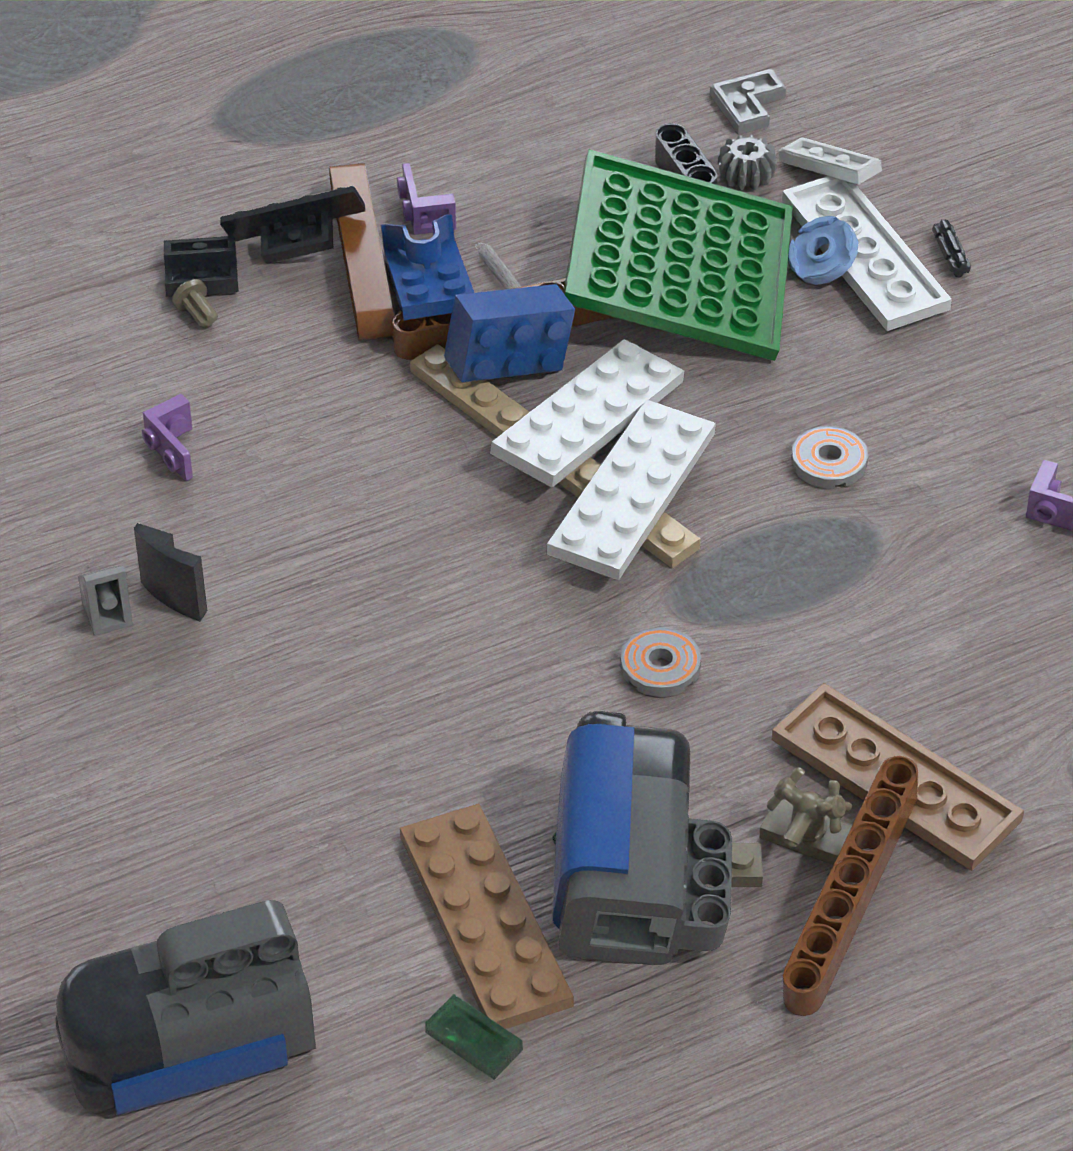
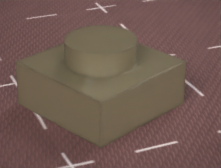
(746, 865)

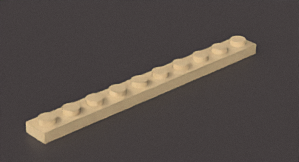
(498, 412)

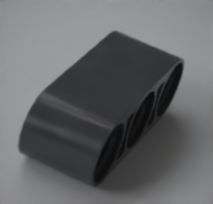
(681, 155)

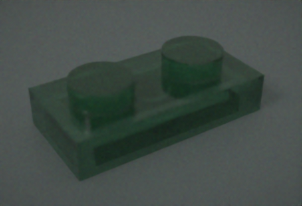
(473, 1036)

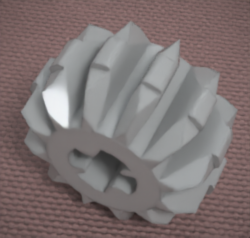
(747, 162)

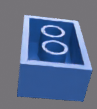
(509, 332)

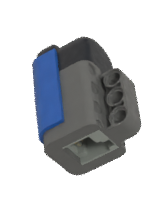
(629, 852)
(186, 1010)

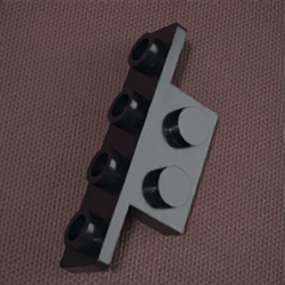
(294, 225)

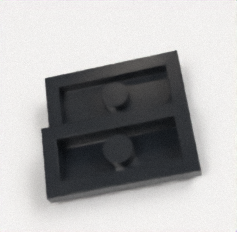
(205, 259)
(170, 573)

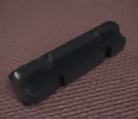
(951, 248)

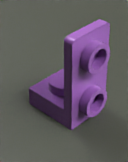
(424, 209)
(162, 427)
(1046, 502)

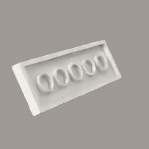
(885, 269)
(586, 413)
(631, 489)

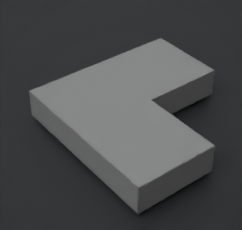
(742, 99)

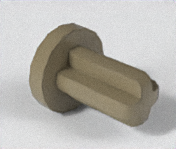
(191, 297)

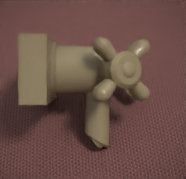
(807, 820)

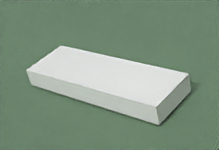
(830, 160)

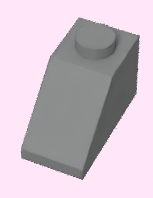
(106, 599)

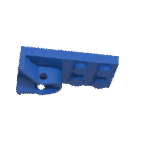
(425, 271)

